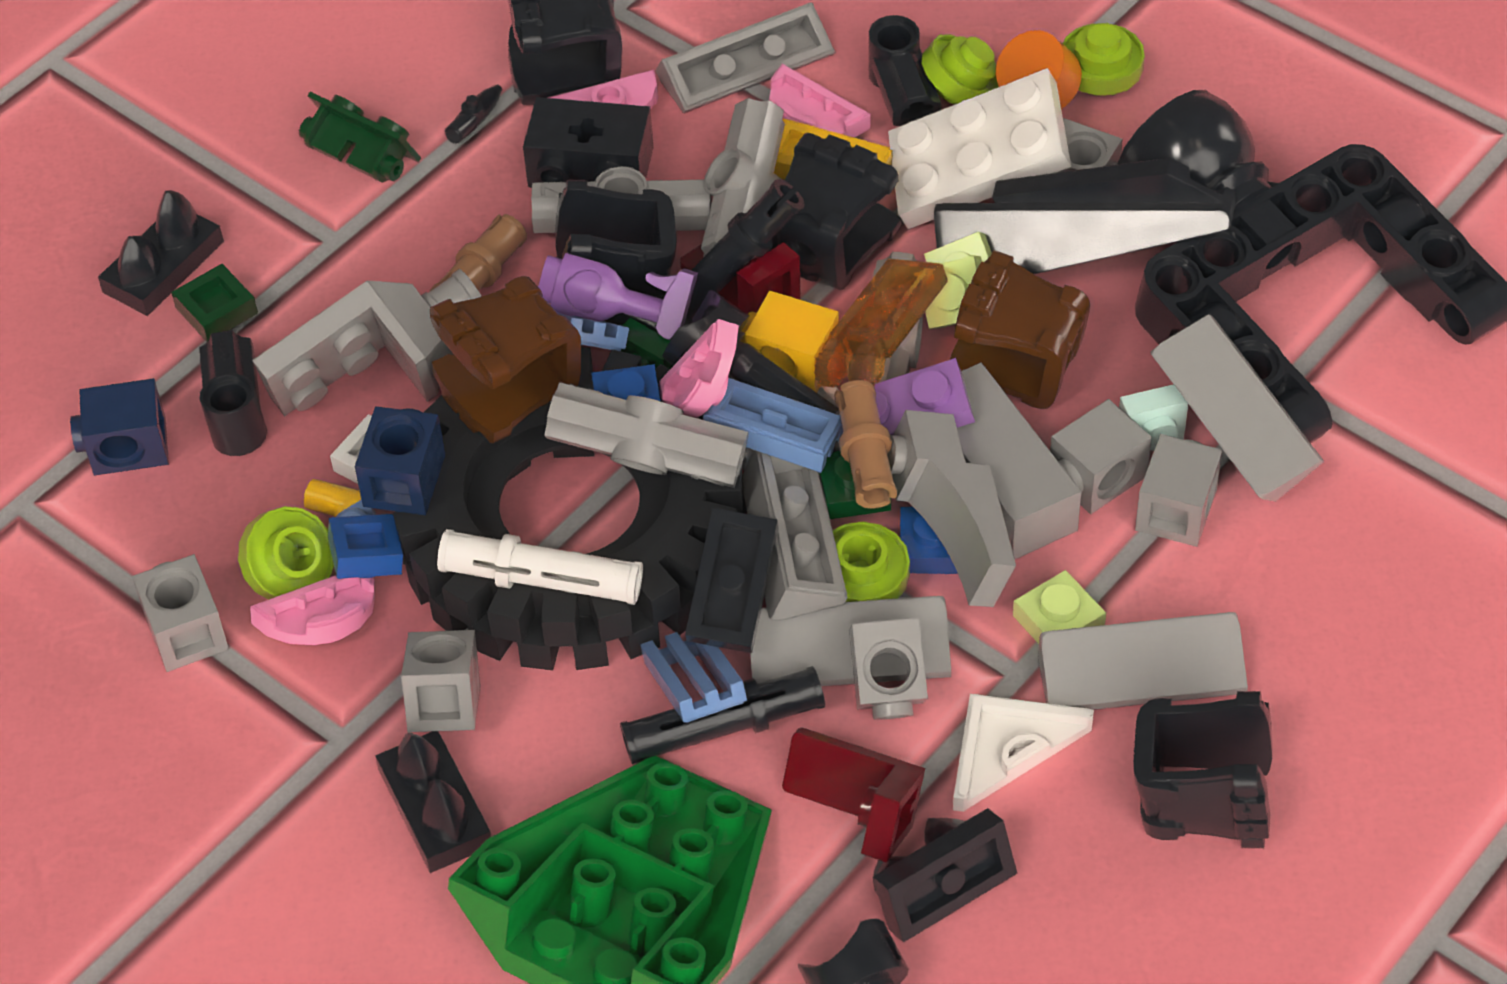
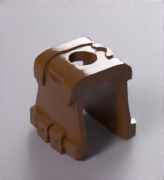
(1020, 329)
(505, 356)

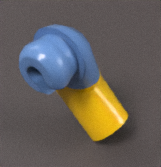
(334, 500)

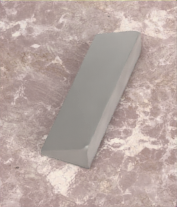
(744, 57)
(1237, 408)
(805, 559)
(824, 641)
(1143, 661)

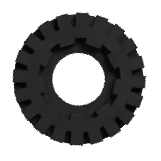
(664, 536)

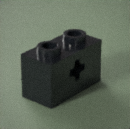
(585, 139)

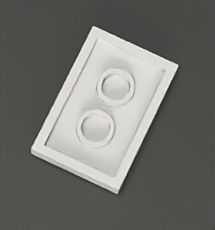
(975, 143)

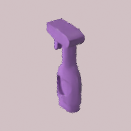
(598, 293)

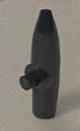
(473, 113)

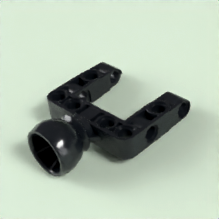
(1276, 224)

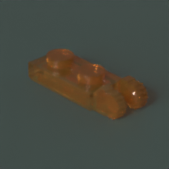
(879, 321)

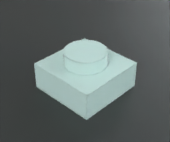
(1157, 412)

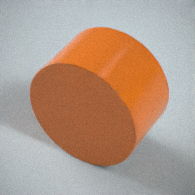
(1035, 52)

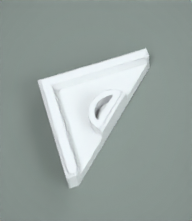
(1009, 739)

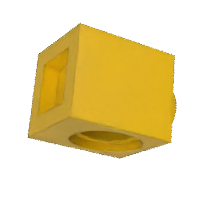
(791, 334)

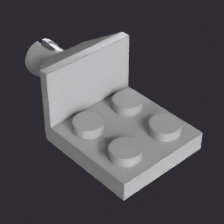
(352, 332)

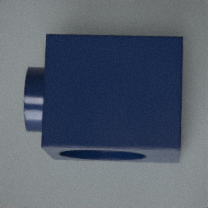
(121, 427)
(400, 460)

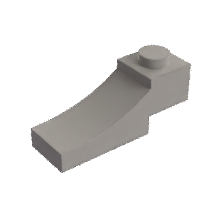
(954, 500)

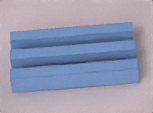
(600, 334)
(778, 424)
(684, 653)

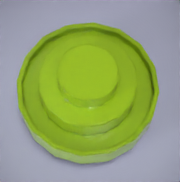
(1108, 58)
(960, 67)
(284, 551)
(872, 561)

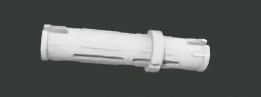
(544, 567)

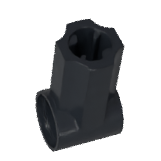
(898, 70)
(231, 394)

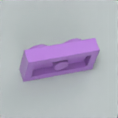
(929, 389)

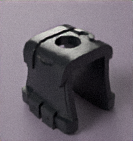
(562, 46)
(840, 209)
(619, 230)
(1232, 746)

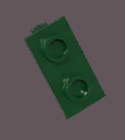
(377, 144)

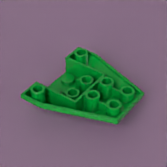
(619, 882)

